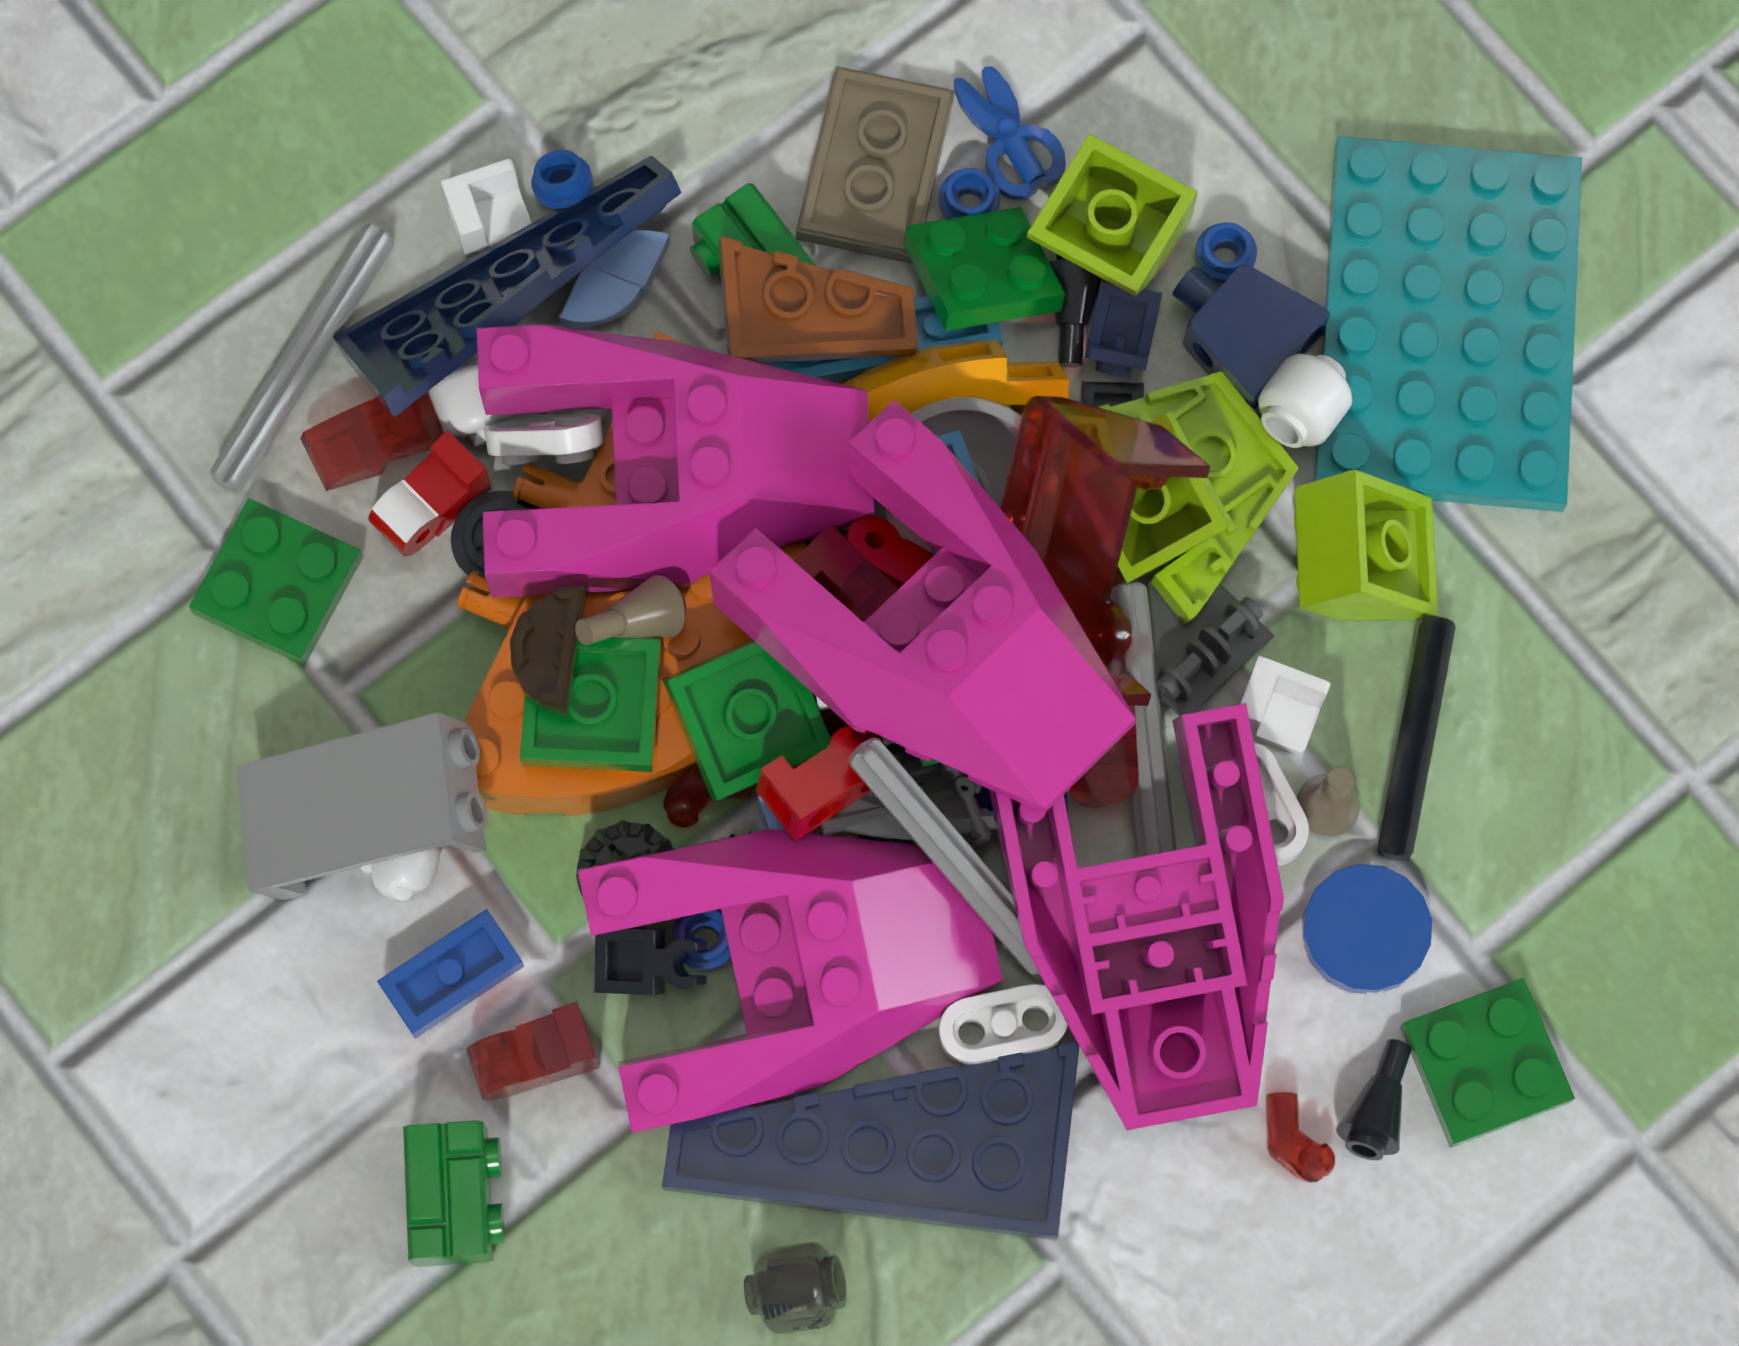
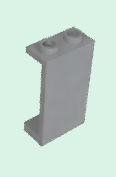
(360, 802)

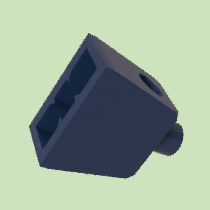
(1247, 326)

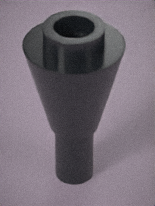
(1080, 295)
(1374, 1119)

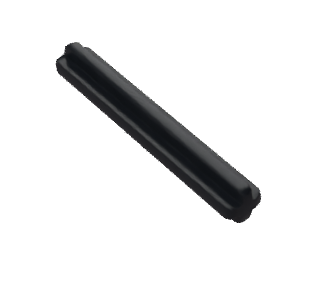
(1416, 738)

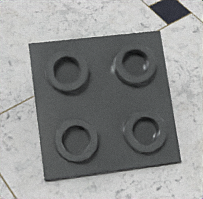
(1206, 653)

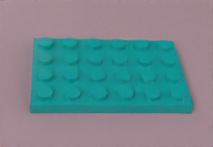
(1454, 319)

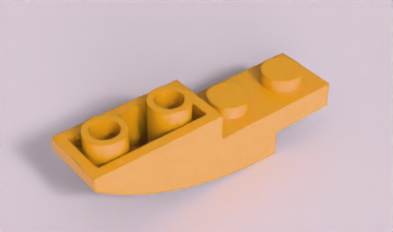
(959, 371)

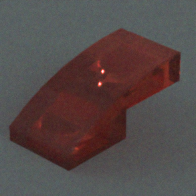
(368, 437)

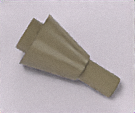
(648, 611)
(1330, 802)

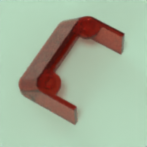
(1073, 503)

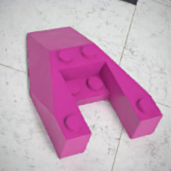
(698, 457)
(966, 657)
(1163, 952)
(829, 953)

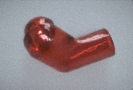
(690, 796)
(1291, 1146)

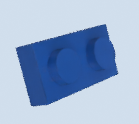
(450, 973)

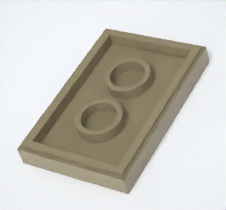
(874, 163)

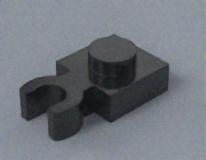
(639, 962)

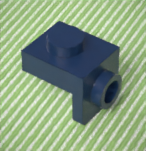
(1122, 329)

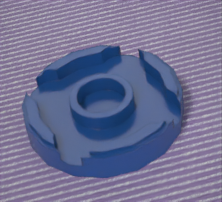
(1366, 929)

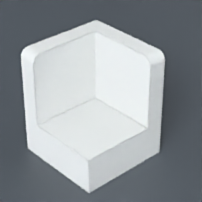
(485, 206)
(1283, 704)

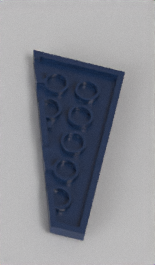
(434, 327)
(921, 1147)

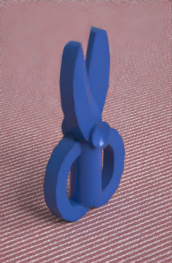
(1002, 122)

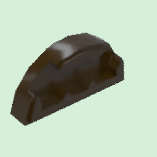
(547, 648)

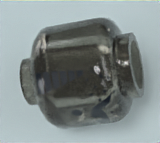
(796, 1287)

